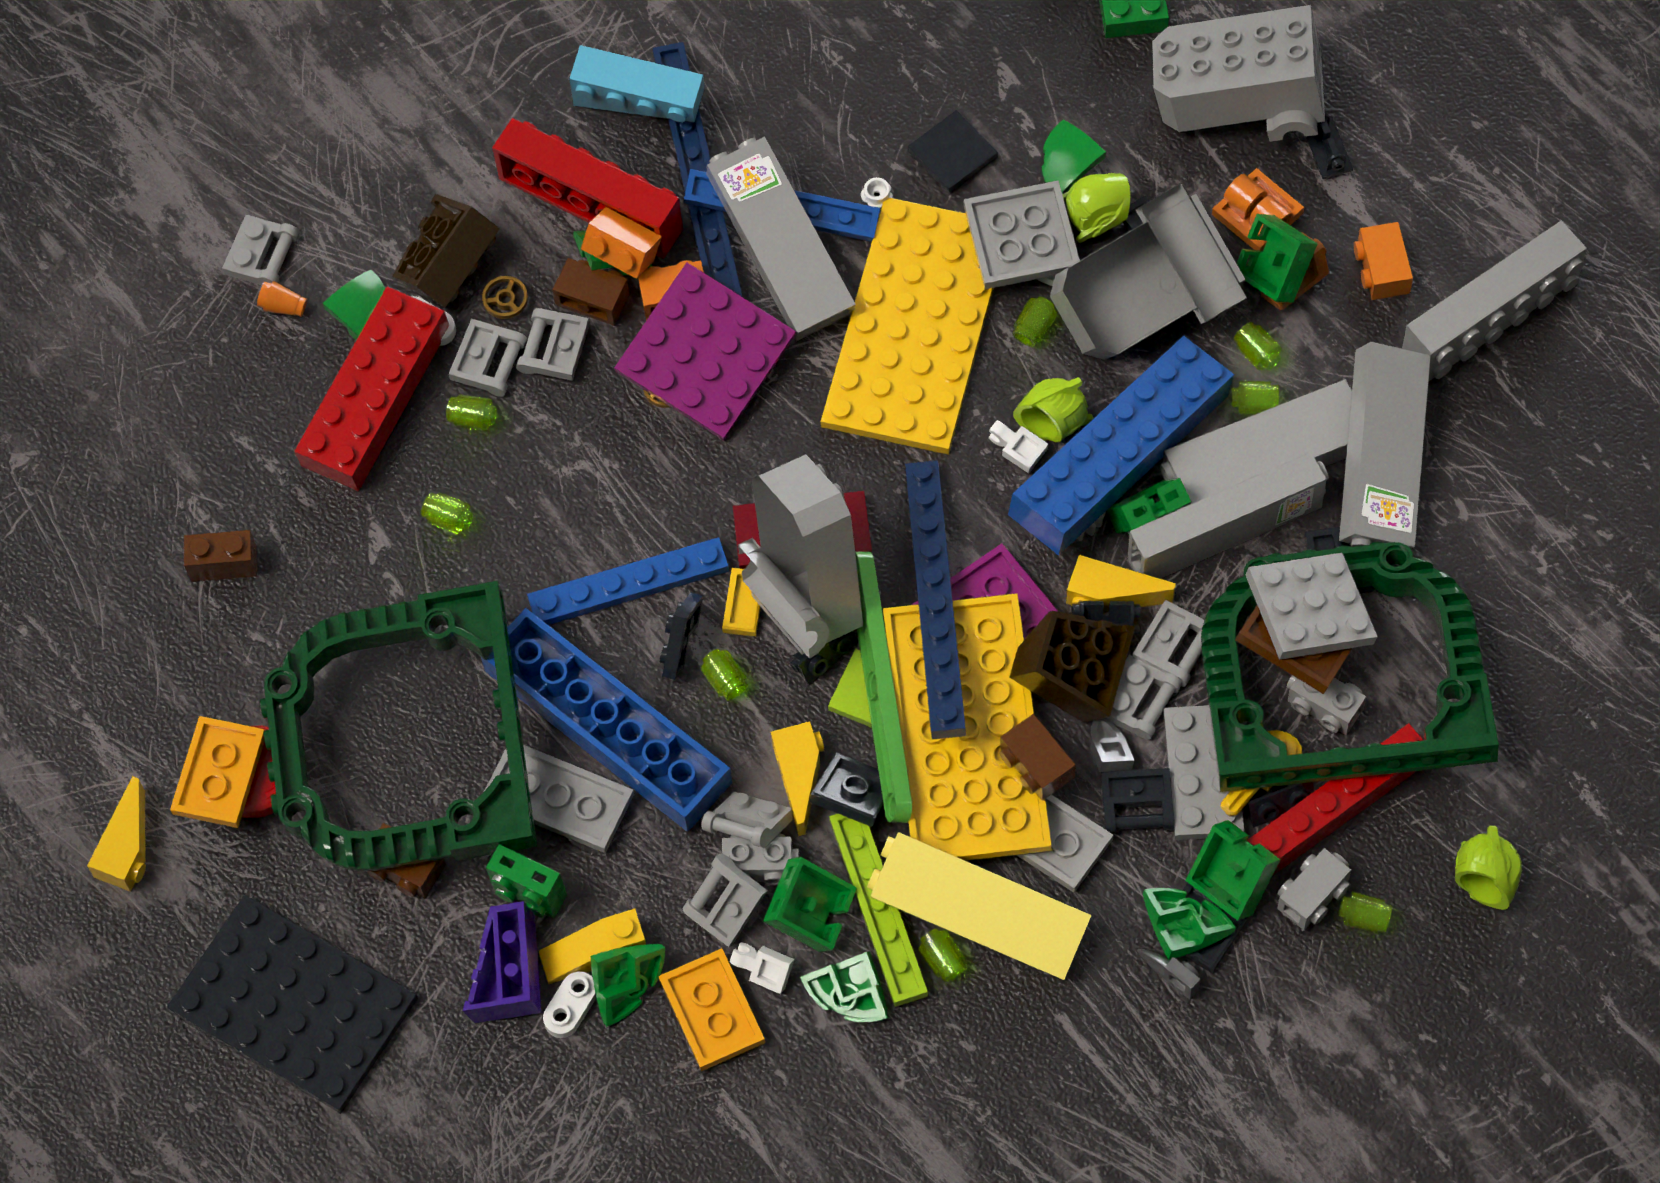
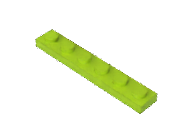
(881, 919)

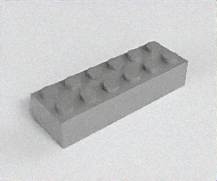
(1497, 299)

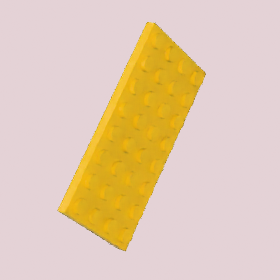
(911, 331)
(960, 785)

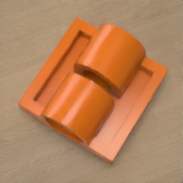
(1254, 196)

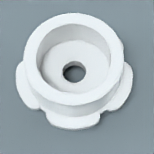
(876, 185)

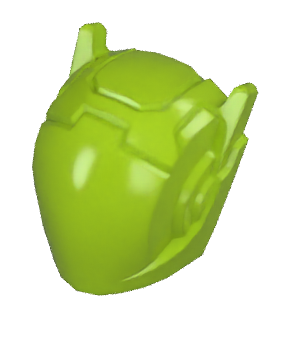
(1098, 203)
(1053, 409)
(1489, 869)

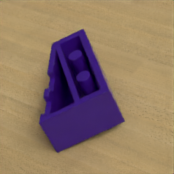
(507, 966)

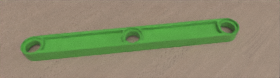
(882, 696)

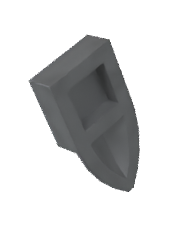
(1109, 747)
(1179, 975)

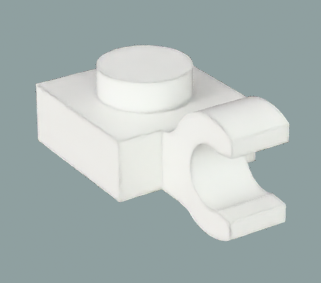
(1020, 447)
(767, 966)

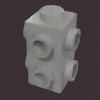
(1335, 708)
(757, 862)
(1309, 894)

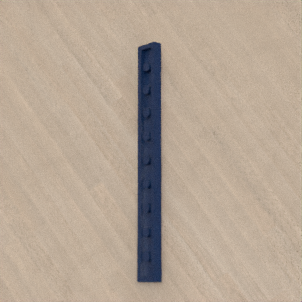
(693, 154)
(935, 601)

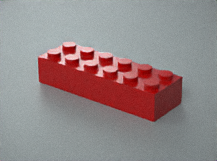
(582, 183)
(372, 388)

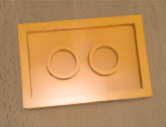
(218, 772)
(711, 1009)

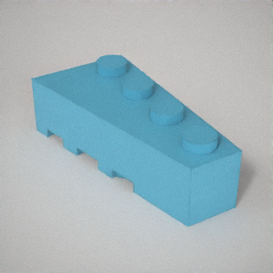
(634, 86)

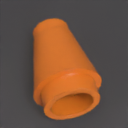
(280, 300)

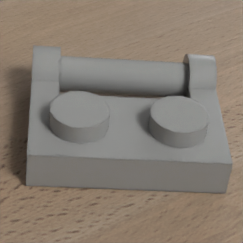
(252, 246)
(562, 348)
(477, 354)
(1164, 638)
(1133, 687)
(748, 818)
(732, 907)

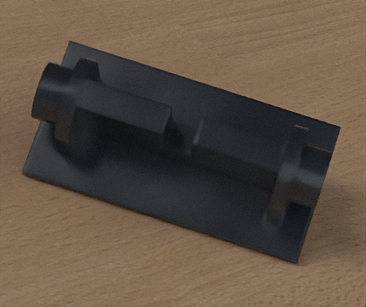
(1329, 149)
(1119, 612)
(817, 665)
(1269, 805)

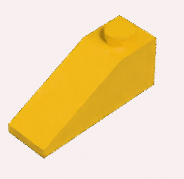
(1106, 582)
(799, 766)
(121, 850)
(574, 951)

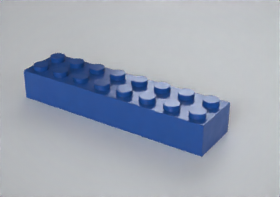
(1120, 445)
(612, 723)

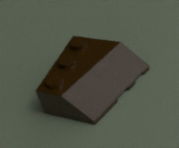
(445, 250)
(1074, 663)

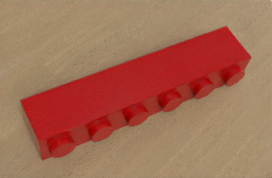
(1328, 809)

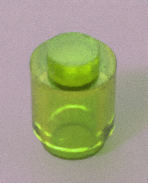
(1034, 321)
(1258, 346)
(1254, 396)
(471, 412)
(447, 512)
(724, 674)
(1365, 912)
(942, 954)

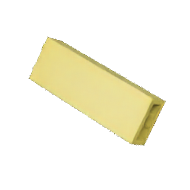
(978, 905)

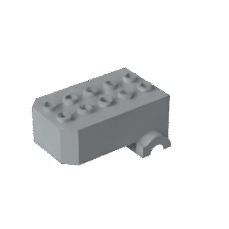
(1241, 72)
(1148, 278)
(805, 556)

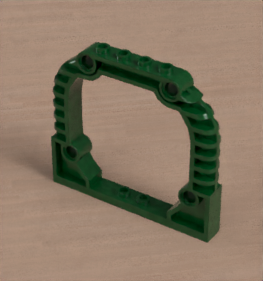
(1457, 736)
(499, 814)

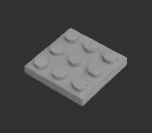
(1021, 234)
(1311, 605)

